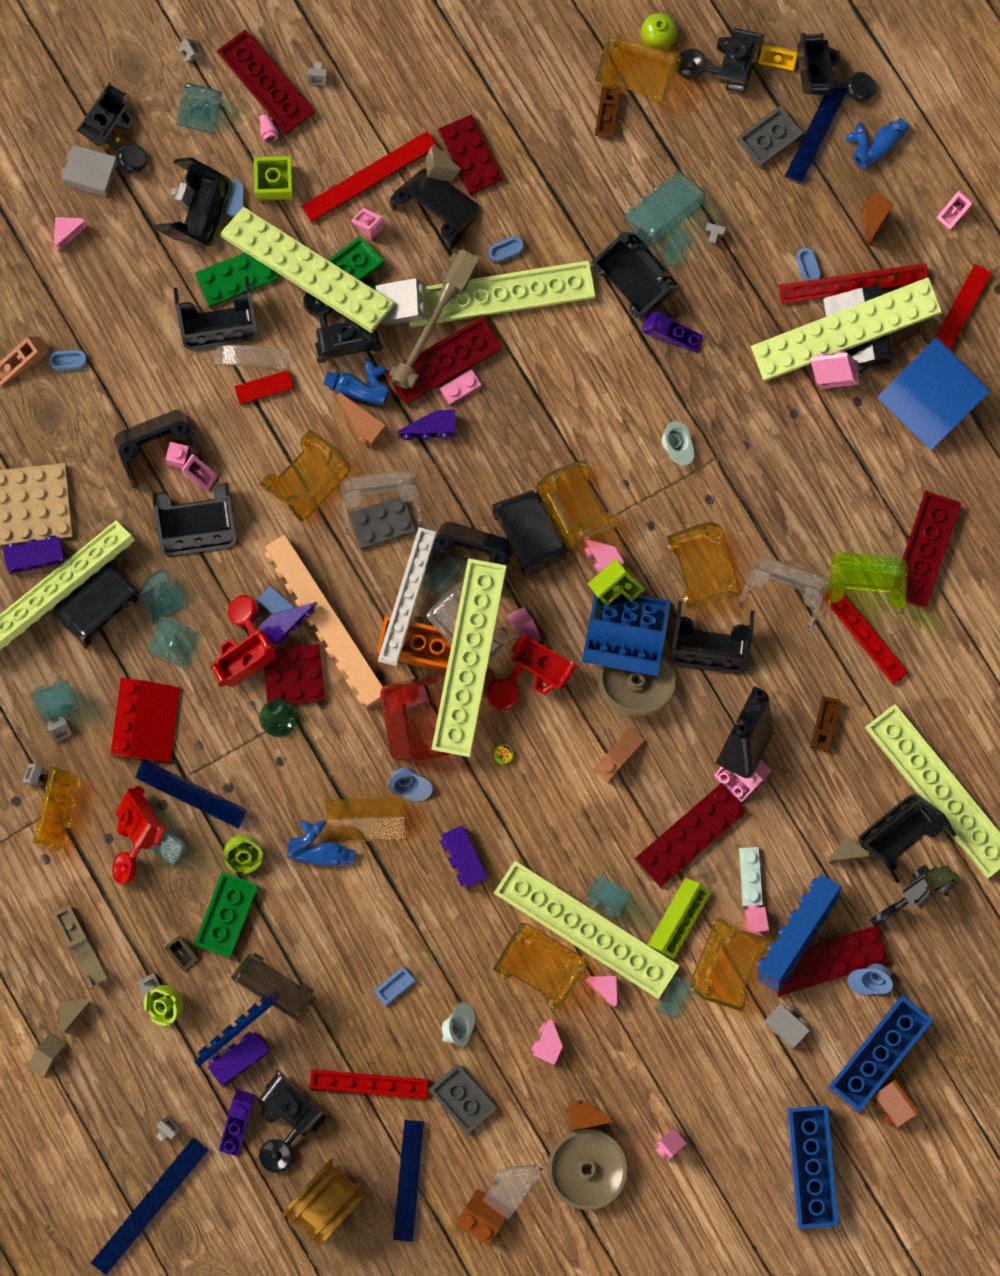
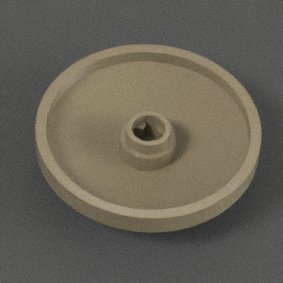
(637, 692)
(587, 1169)

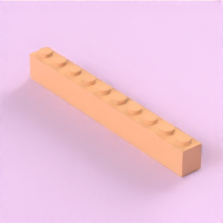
(325, 621)

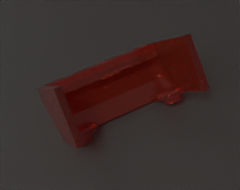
(394, 700)

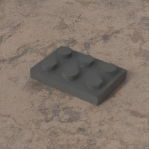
(769, 136)
(381, 522)
(462, 1099)

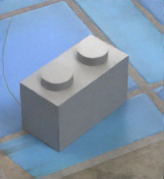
(786, 1025)

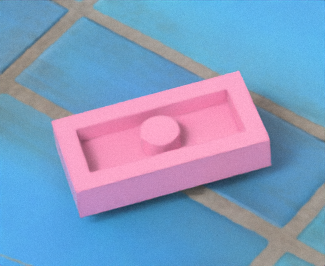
(460, 387)

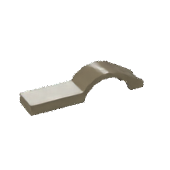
(80, 946)

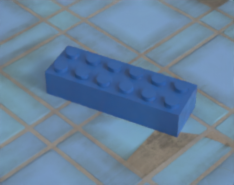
(798, 933)
(879, 1054)
(812, 1167)

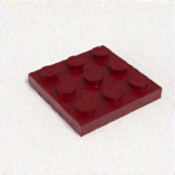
(295, 675)

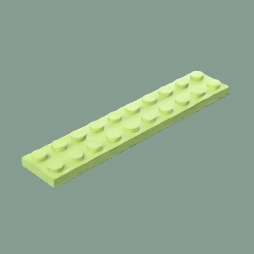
(307, 269)
(513, 292)
(846, 329)
(63, 581)
(469, 657)
(938, 786)
(586, 930)

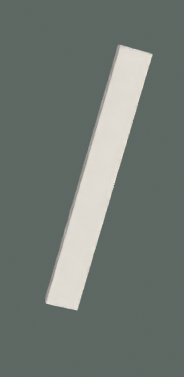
(407, 597)

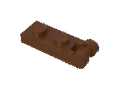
(607, 113)
(825, 723)

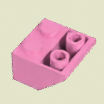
(835, 370)
(740, 786)

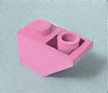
(601, 554)
(549, 1045)
(670, 1144)

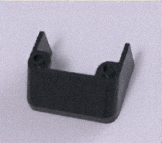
(206, 208)
(217, 326)
(131, 438)
(454, 533)
(711, 649)
(901, 828)

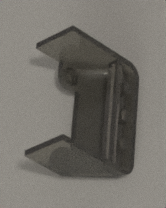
(262, 978)

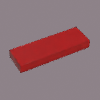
(263, 387)

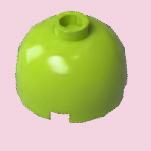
(659, 31)
(243, 854)
(163, 1004)

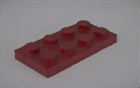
(470, 154)

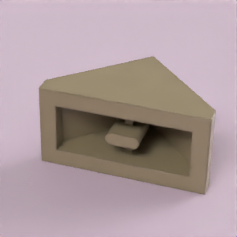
(440, 166)
(848, 851)
(180, 952)
(71, 1011)
(46, 1054)

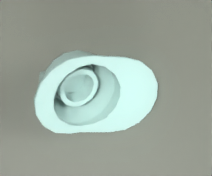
(678, 443)
(460, 1025)

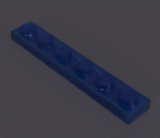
(815, 135)
(191, 793)
(241, 1023)
(408, 1180)

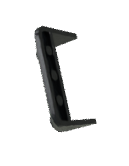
(442, 200)
(195, 525)

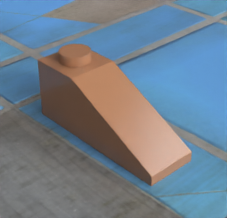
(22, 358)
(365, 426)
(618, 755)

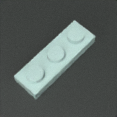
(750, 876)

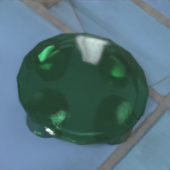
(278, 717)

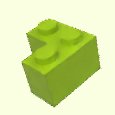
(615, 580)

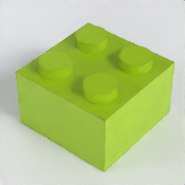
(273, 178)

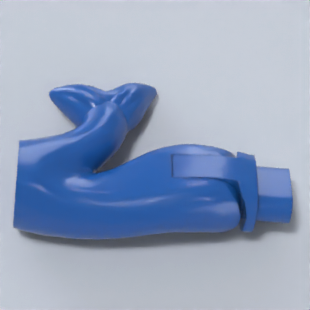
(882, 144)
(354, 388)
(322, 854)

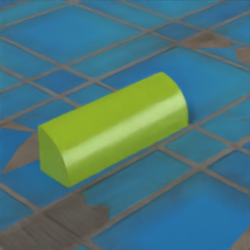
(679, 918)

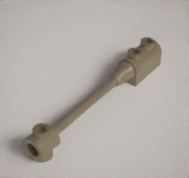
(454, 281)

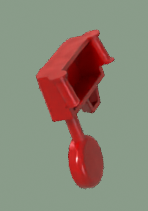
(249, 655)
(538, 659)
(142, 827)

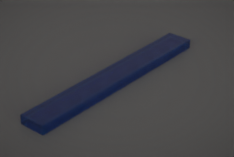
(149, 1206)

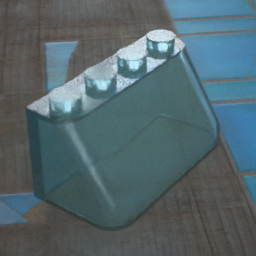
(664, 208)

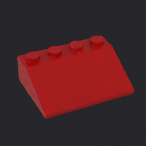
(145, 720)

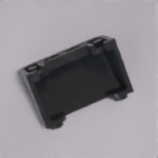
(635, 273)
(529, 532)
(95, 603)
(750, 739)

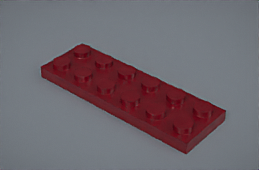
(265, 82)
(450, 358)
(928, 545)
(690, 835)
(836, 959)

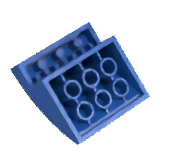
(933, 393)
(627, 633)

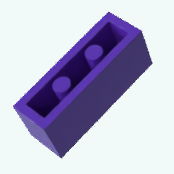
(33, 554)
(463, 857)
(238, 1058)

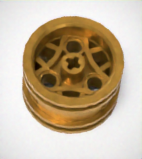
(324, 1203)

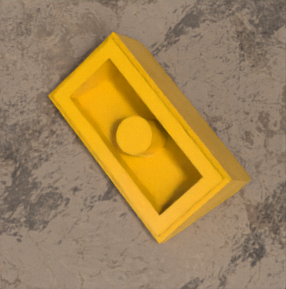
(778, 57)

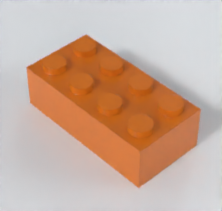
(422, 646)

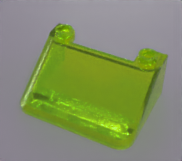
(868, 573)

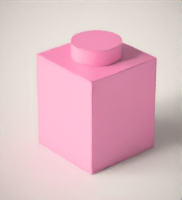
(177, 455)
(756, 919)

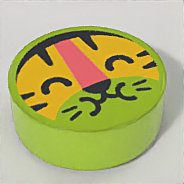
(503, 754)

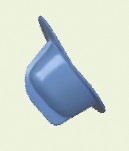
(409, 785)
(873, 980)

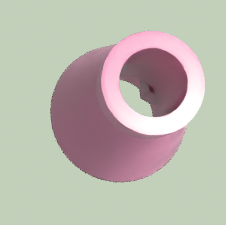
(268, 130)

